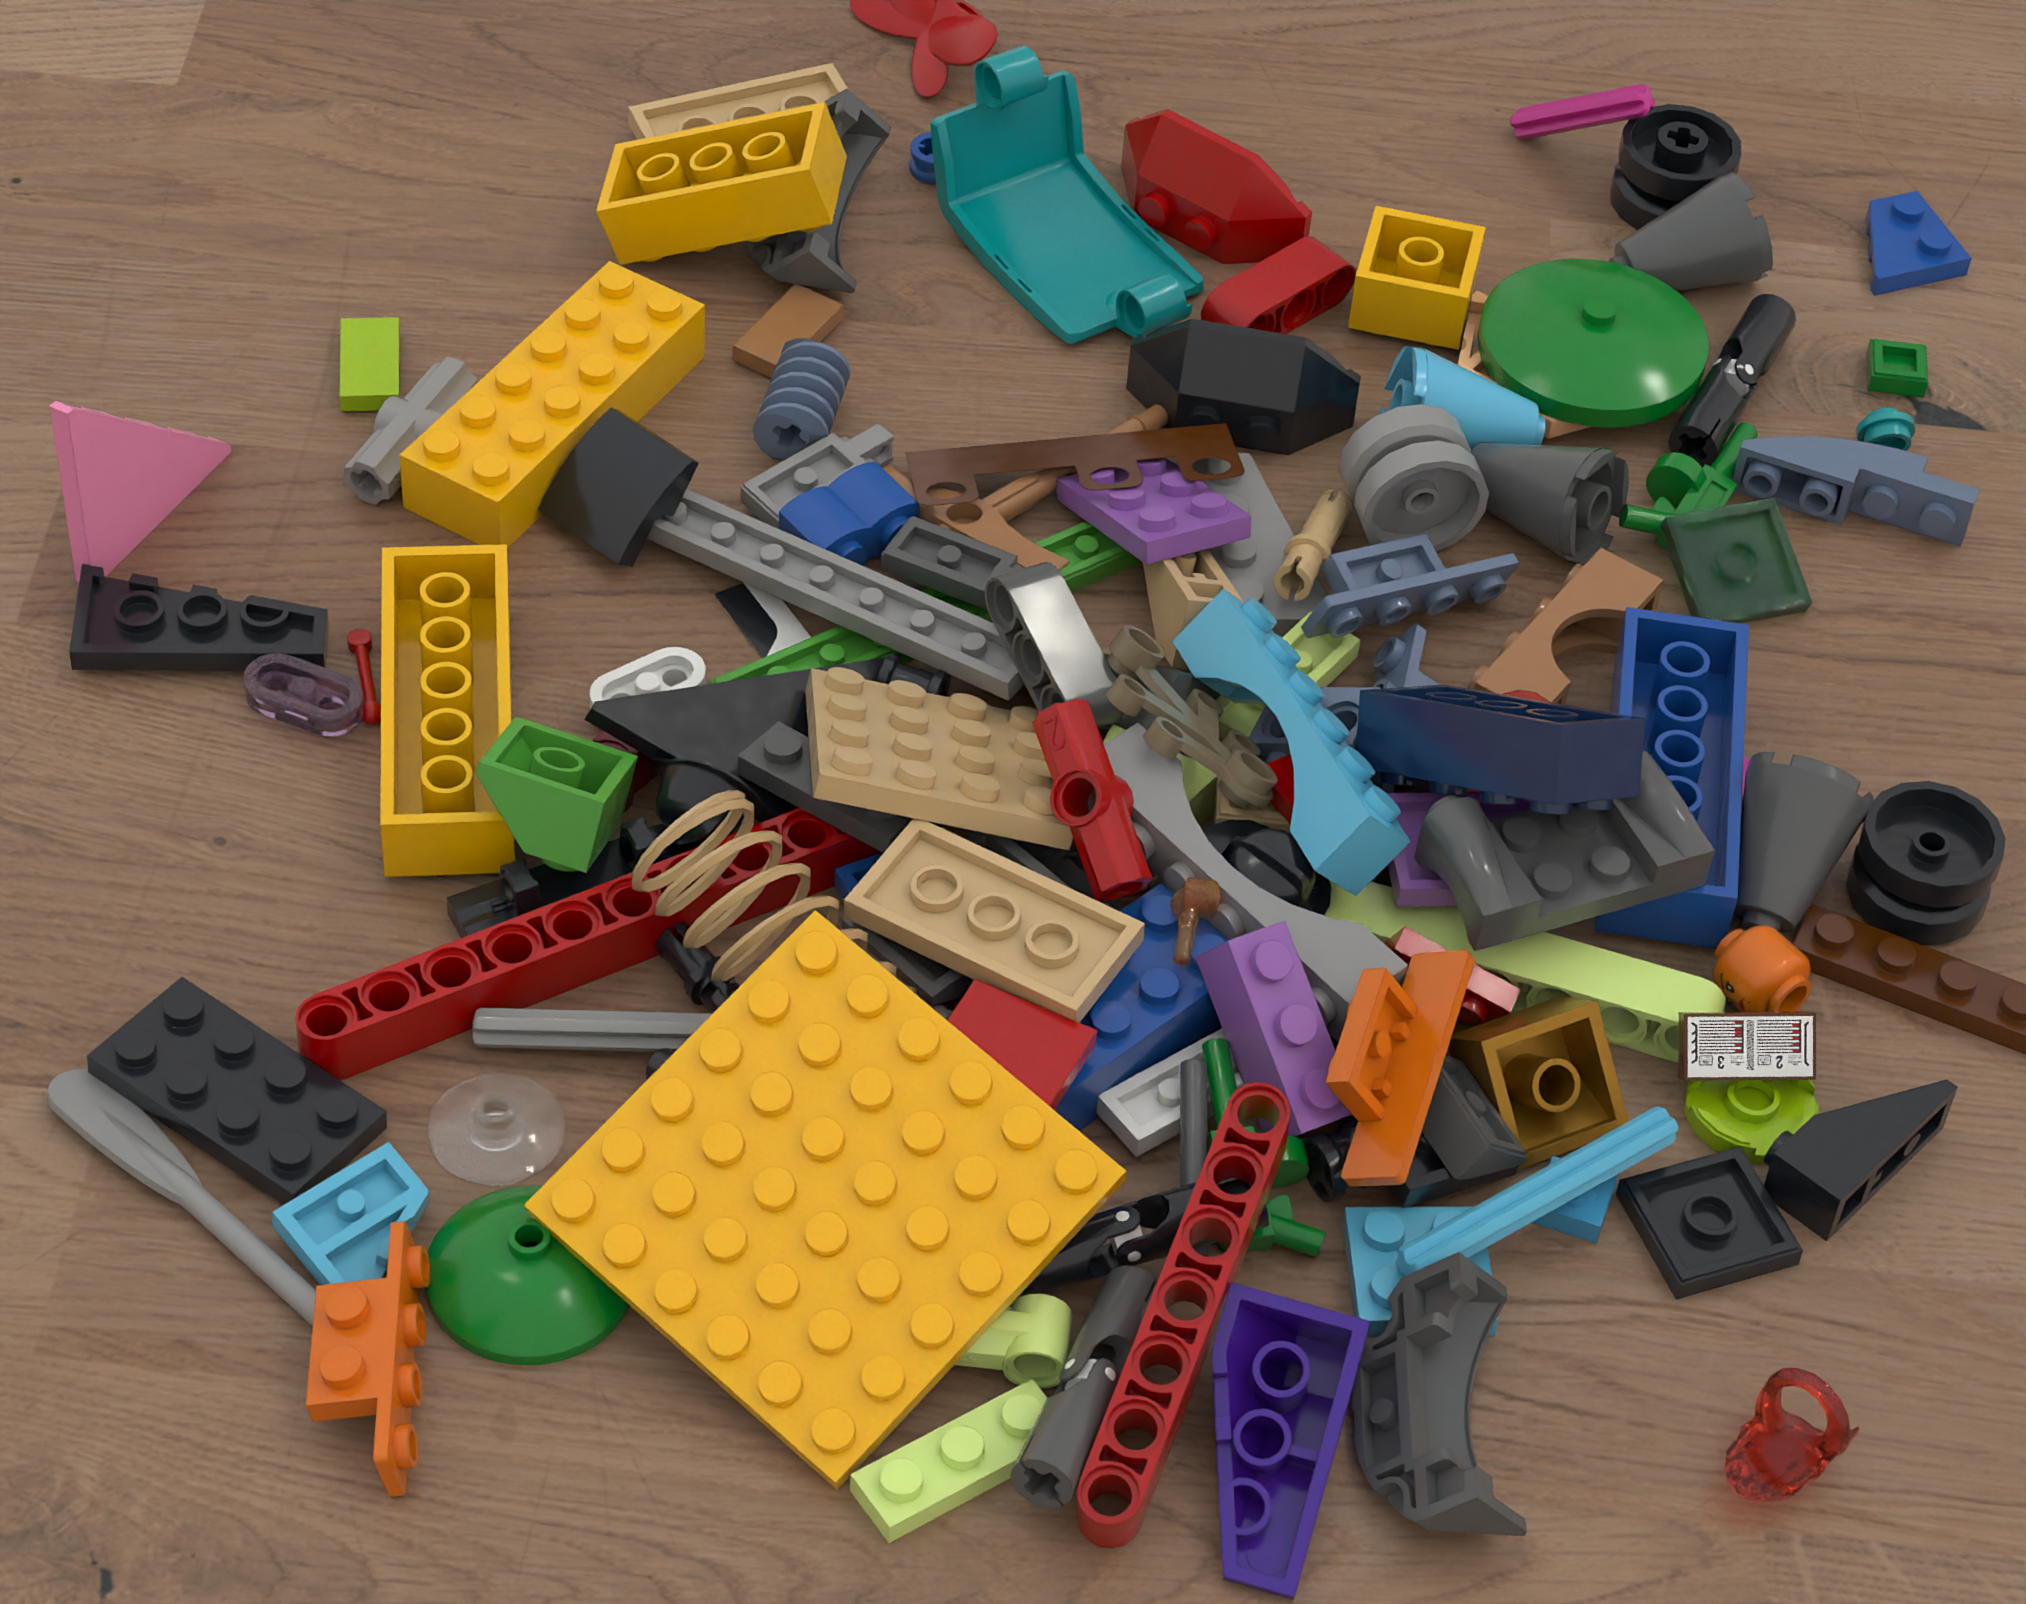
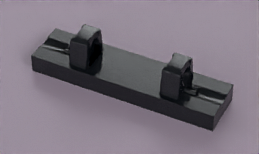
(527, 889)

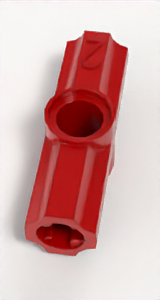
(1105, 834)

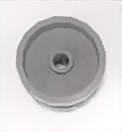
(1414, 477)

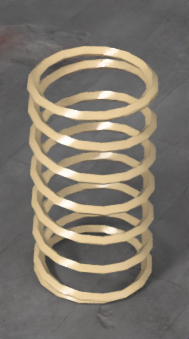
(740, 898)

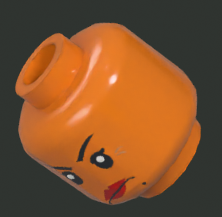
(1762, 971)

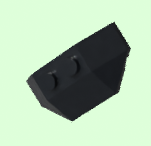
(1263, 384)

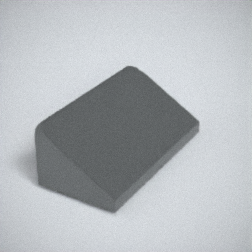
(1467, 1127)

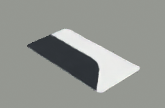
(762, 618)

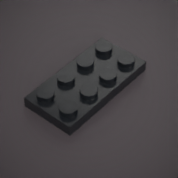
(237, 1092)

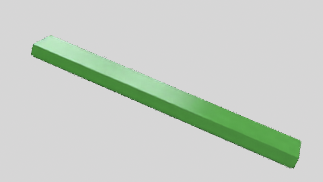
(1090, 559)

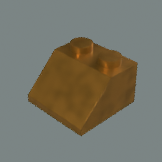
(1546, 1074)

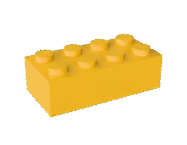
(722, 184)

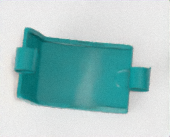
(1044, 215)

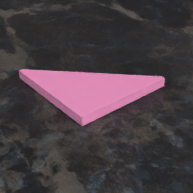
(123, 479)

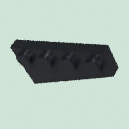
(163, 628)

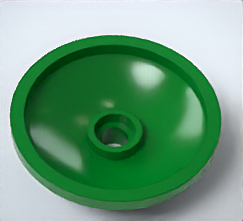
(512, 1298)

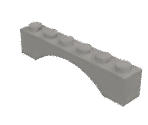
(1177, 849)

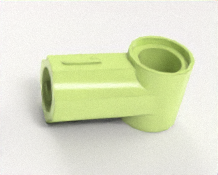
(1026, 1341)

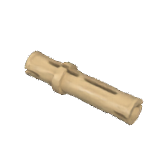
(1313, 545)

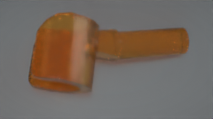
(1195, 900)

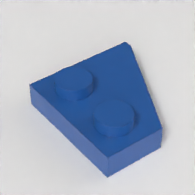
(1910, 245)

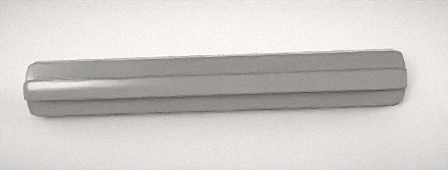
(583, 1029)

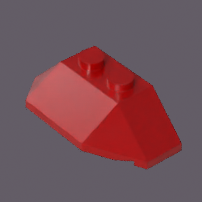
(1208, 190)

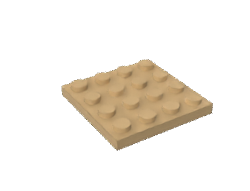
(930, 757)

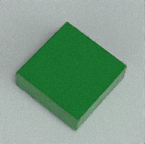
(1897, 367)

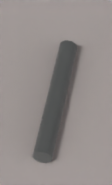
(1193, 1124)

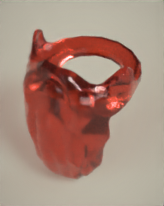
(1782, 1451)

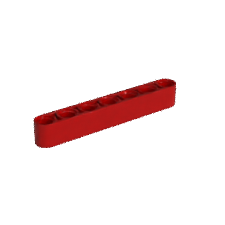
(1180, 1342)

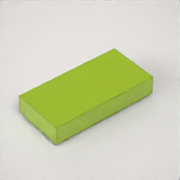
(369, 362)

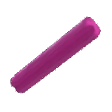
(1582, 112)

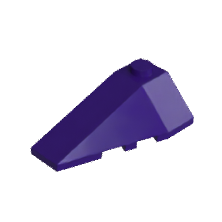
(1279, 1412)

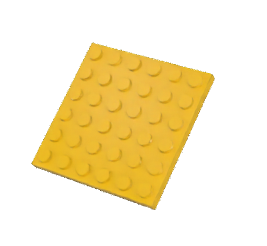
(826, 1197)

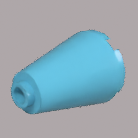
(1481, 406)

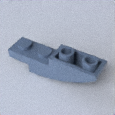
(1843, 475)

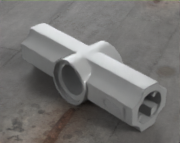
(376, 466)

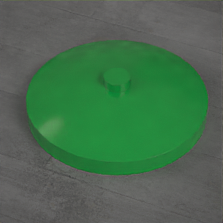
(1593, 342)

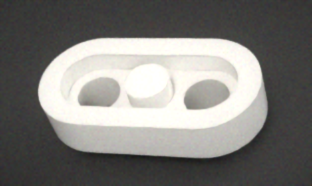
(651, 674)

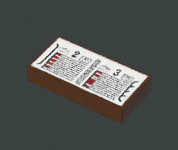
(1747, 1045)

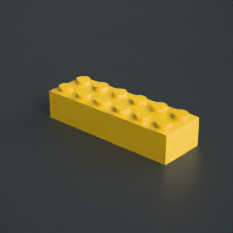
(505, 440)
(443, 707)

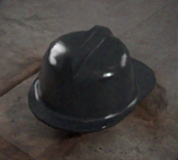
(688, 783)
(1271, 862)

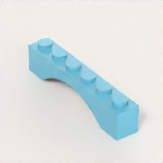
(1337, 811)

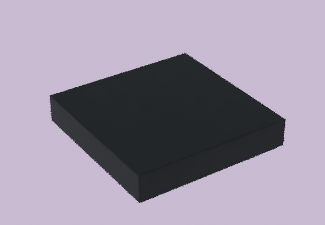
(1708, 1222)

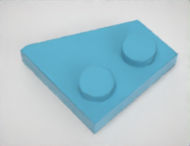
(345, 1221)

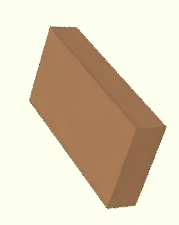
(795, 315)

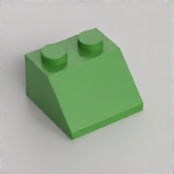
(557, 791)

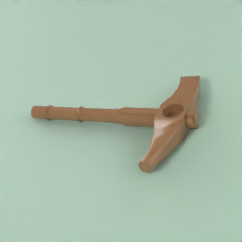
(988, 518)

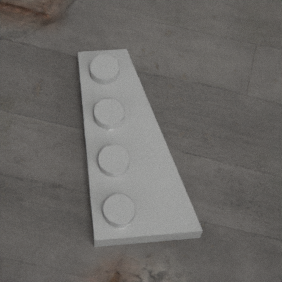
(1254, 560)

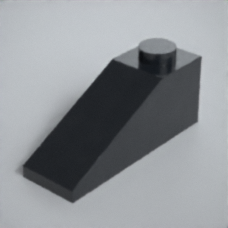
(1851, 1153)

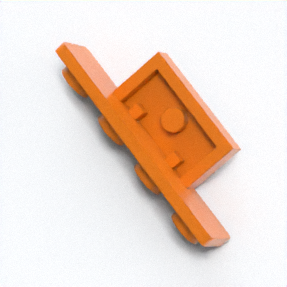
(1394, 1059)
(366, 1355)

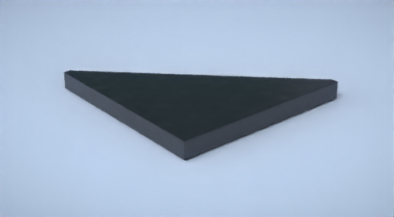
(716, 720)

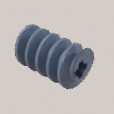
(801, 398)

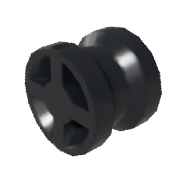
(1326, 1161)

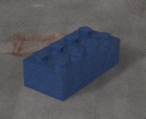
(1501, 746)

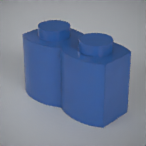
(851, 515)

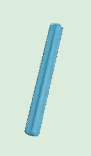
(1542, 1191)

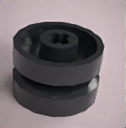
(1669, 159)
(1925, 862)

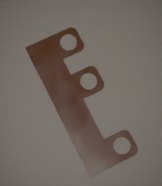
(1083, 452)

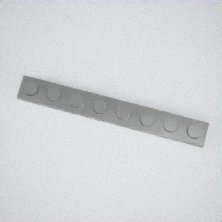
(840, 591)

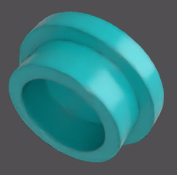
(1887, 428)

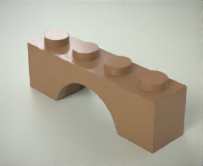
(1577, 620)

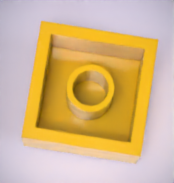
(1416, 277)

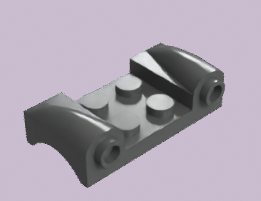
(1560, 869)

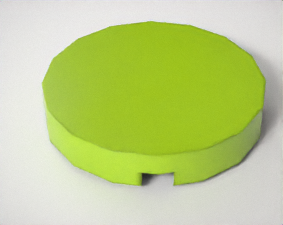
(1747, 1112)

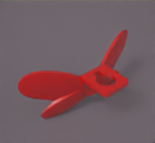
(943, 30)

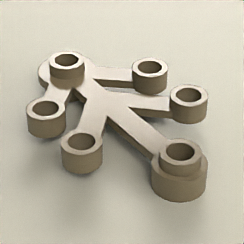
(1186, 724)

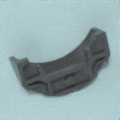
(814, 255)
(1417, 1401)

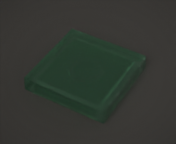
(1736, 562)

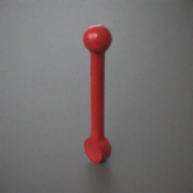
(360, 643)

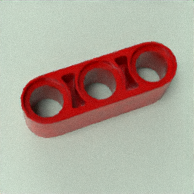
(1282, 289)

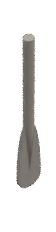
(145, 1152)

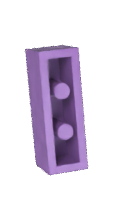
(1274, 1023)

